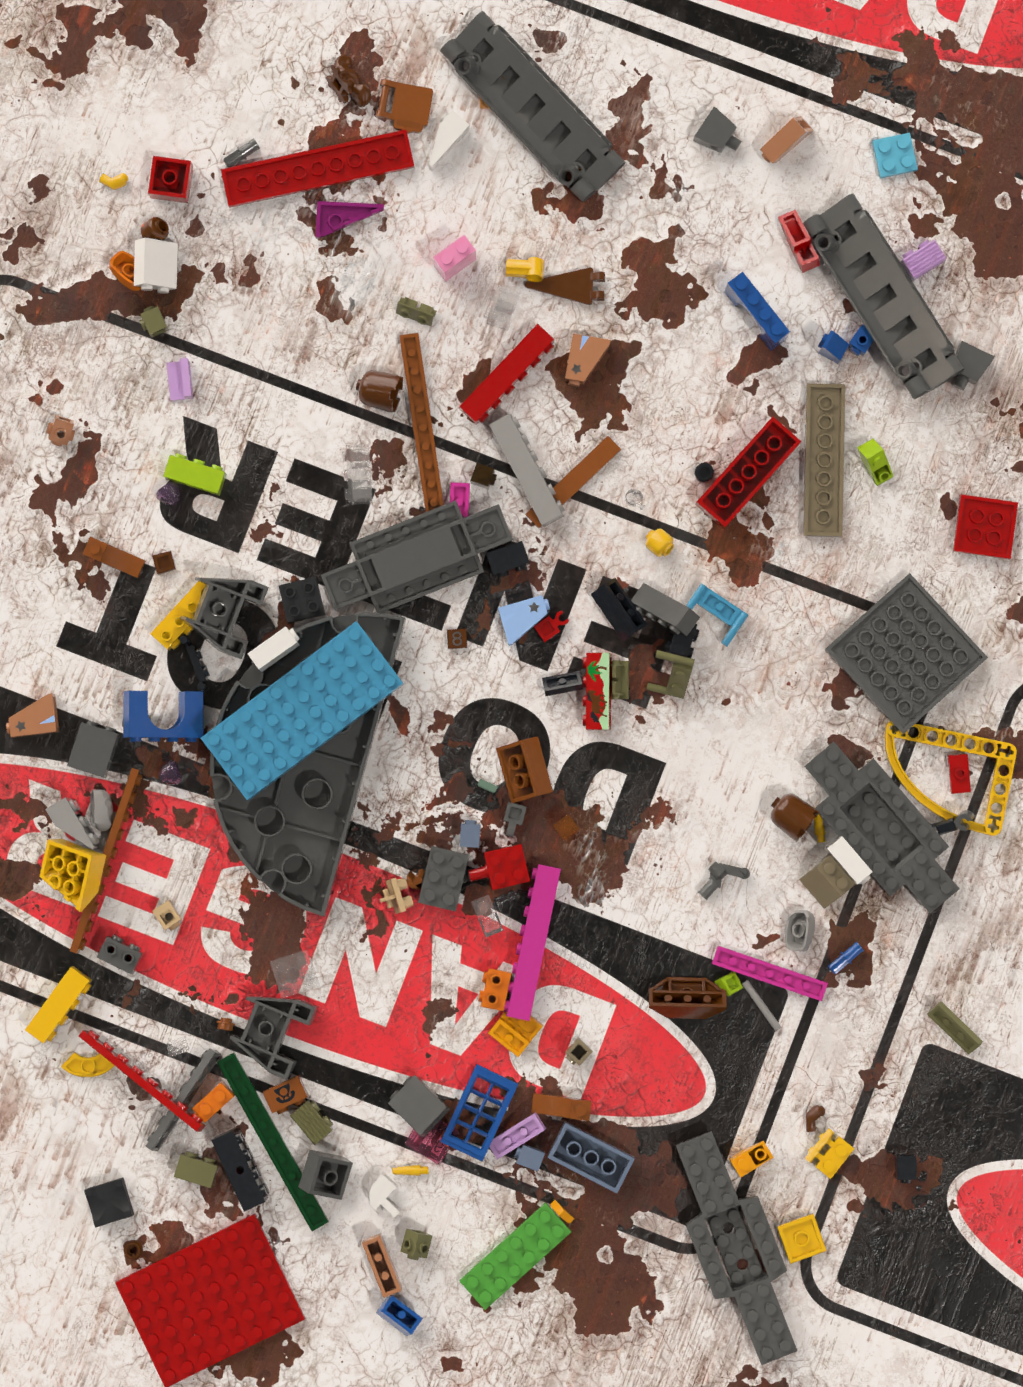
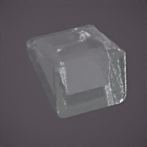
(177, 1046)

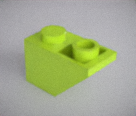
(875, 461)

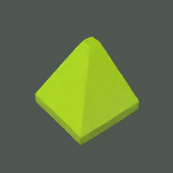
(729, 983)

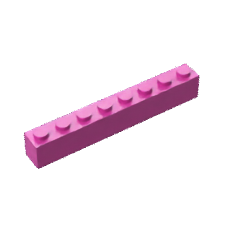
(533, 942)

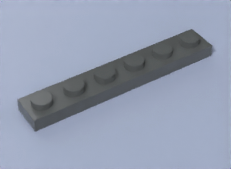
(186, 1094)

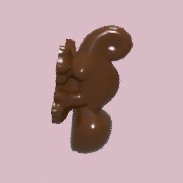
(347, 81)

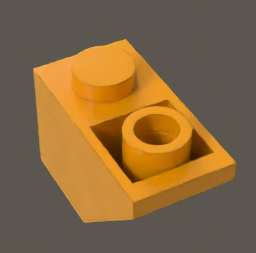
(751, 1158)

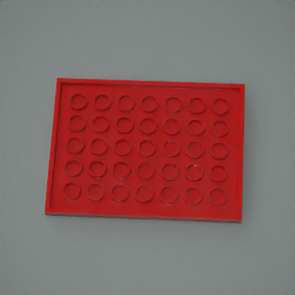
(210, 1300)

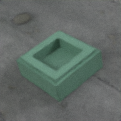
(487, 786)

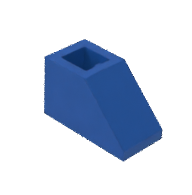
(833, 347)

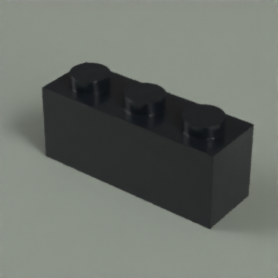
(619, 609)

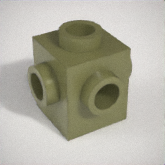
(416, 1244)

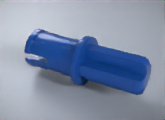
(845, 958)

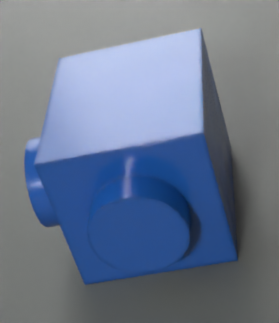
(861, 341)

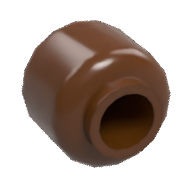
(155, 229)

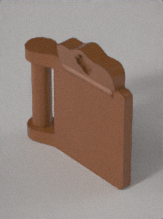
(409, 107)

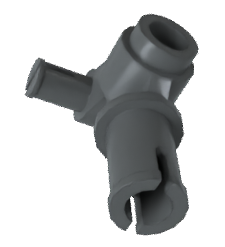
(717, 873)

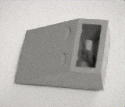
(67, 817)

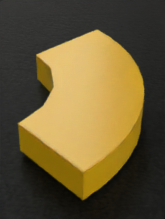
(86, 1066)

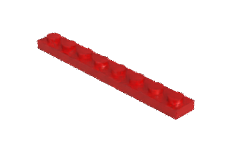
(148, 1085)

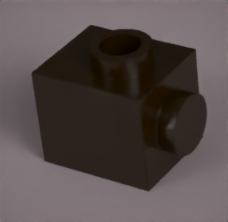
(483, 476)

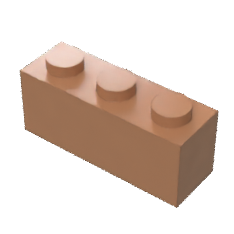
(382, 1265)

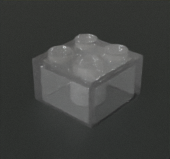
(294, 973)

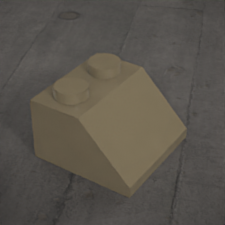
(827, 881)

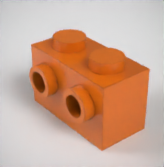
(495, 989)

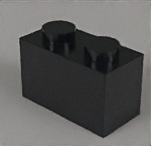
(508, 559)

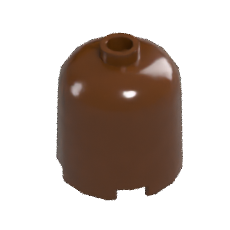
(380, 390)
(793, 815)

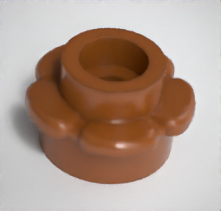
(225, 1024)

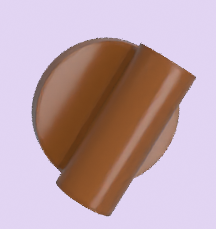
(415, 881)

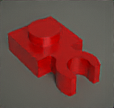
(549, 628)

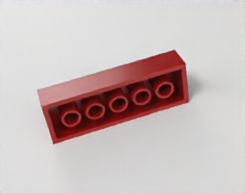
(748, 472)

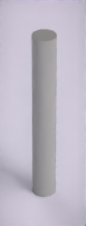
(761, 1005)

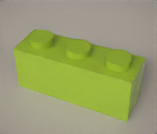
(195, 474)

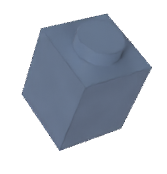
(470, 834)
(529, 1157)

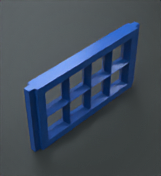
(464, 1146)

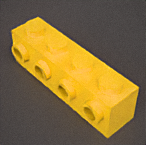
(172, 627)
(58, 1005)

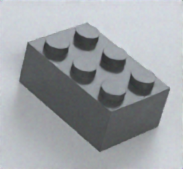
(443, 878)

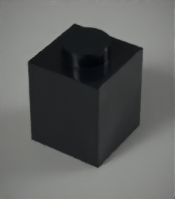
(905, 1167)

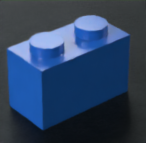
(399, 1315)

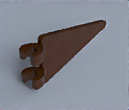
(572, 285)

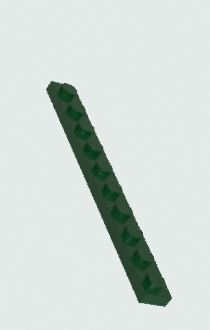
(272, 1140)

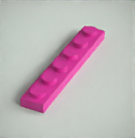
(769, 973)

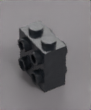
(681, 643)

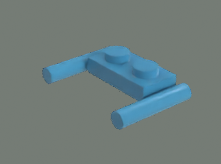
(719, 608)

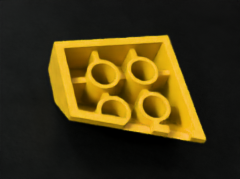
(72, 871)

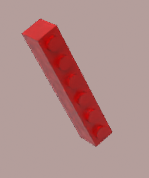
(506, 374)

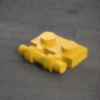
(833, 1157)

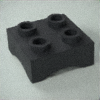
(301, 600)
(109, 1202)

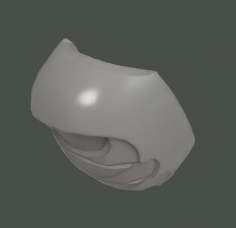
(101, 809)
(799, 930)

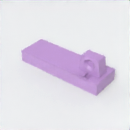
(517, 1135)

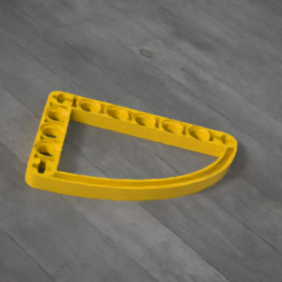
(958, 746)

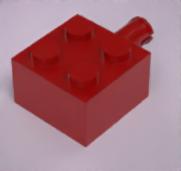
(503, 867)

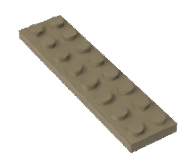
(824, 460)

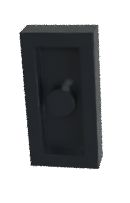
(562, 683)

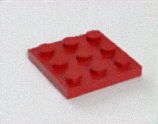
(985, 527)

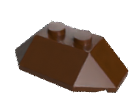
(687, 998)

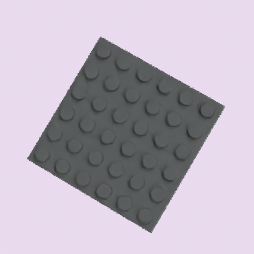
(906, 653)

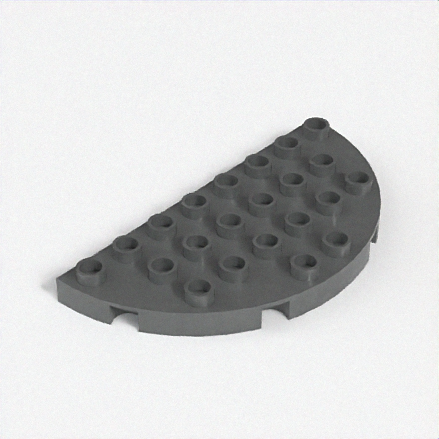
(300, 823)

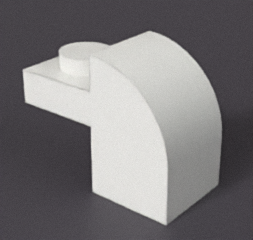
(379, 1193)

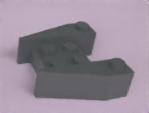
(219, 611)
(268, 1029)

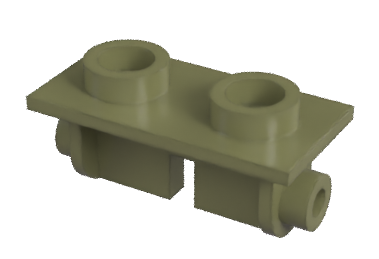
(423, 315)
(620, 679)

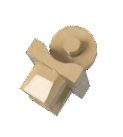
(393, 895)

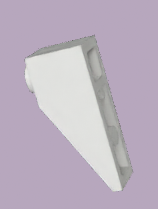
(449, 134)

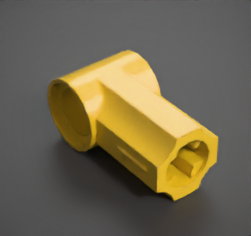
(530, 269)

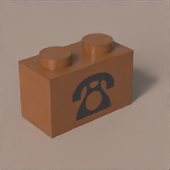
(285, 1094)

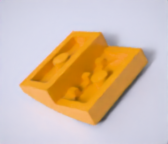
(515, 1033)

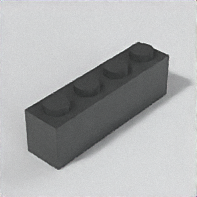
(665, 610)

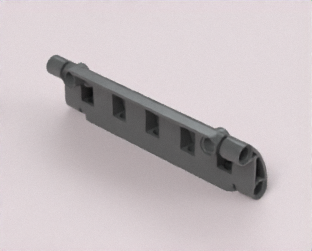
(533, 106)
(884, 296)

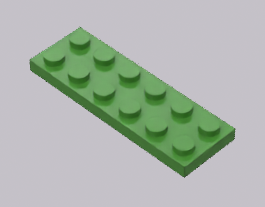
(515, 1256)

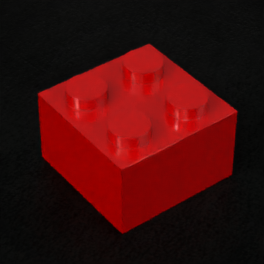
(170, 179)

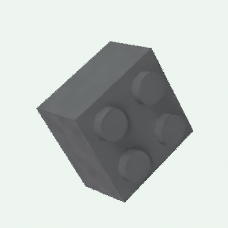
(325, 1174)

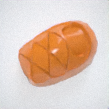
(123, 269)

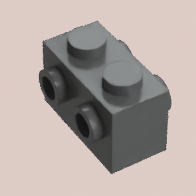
(119, 957)

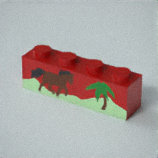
(598, 689)

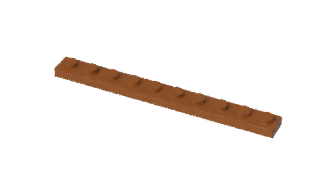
(421, 421)
(110, 850)

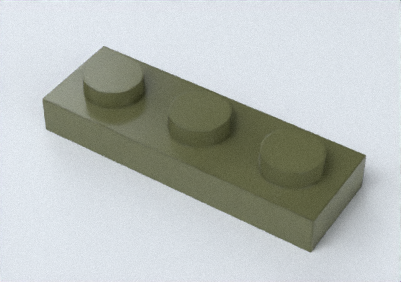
(954, 1027)

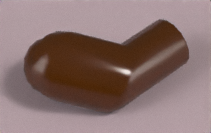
(812, 1115)

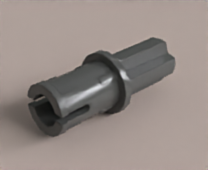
(241, 153)

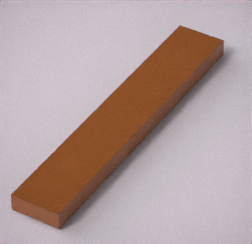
(581, 474)

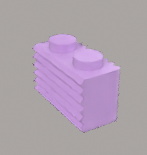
(922, 260)

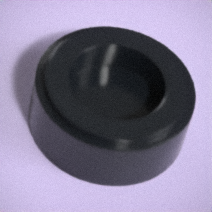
(704, 472)

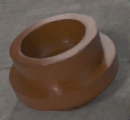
(129, 1254)

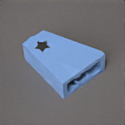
(522, 617)

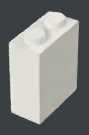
(155, 265)
(274, 648)
(849, 860)

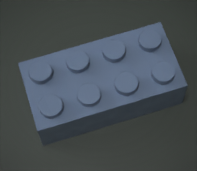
(591, 1157)

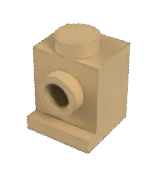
(160, 913)

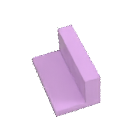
(180, 380)

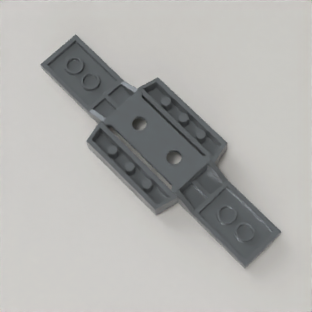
(749, 1286)

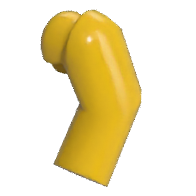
(115, 182)

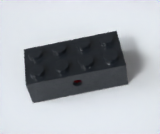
(244, 1182)

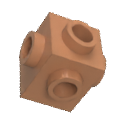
(60, 424)

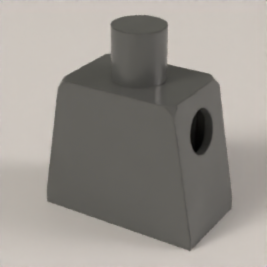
(717, 132)
(974, 363)

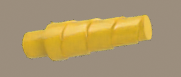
(819, 829)
(411, 1170)

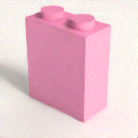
(454, 258)

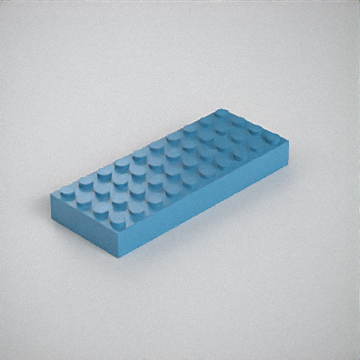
(302, 711)

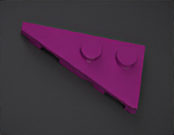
(338, 215)

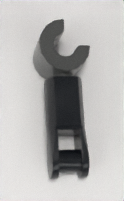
(954, 824)

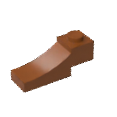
(114, 557)
(561, 1106)

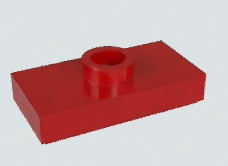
(959, 773)

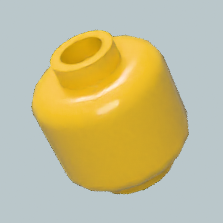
(659, 542)

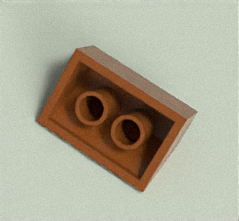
(524, 769)

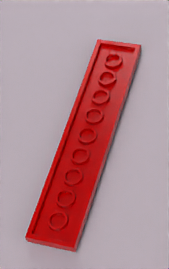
(317, 168)

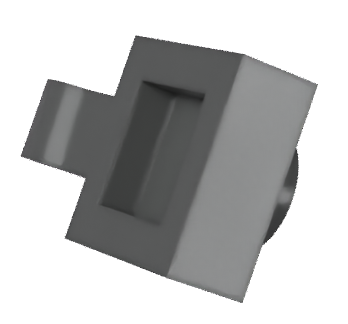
(514, 815)

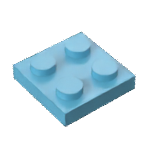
(894, 155)

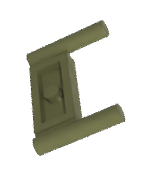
(679, 675)

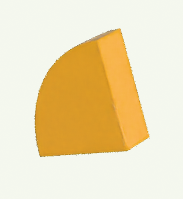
(562, 1212)

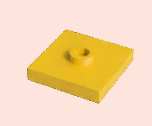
(801, 1238)

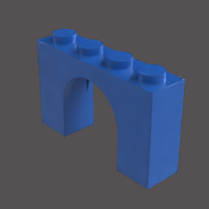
(743, 292)
(138, 724)

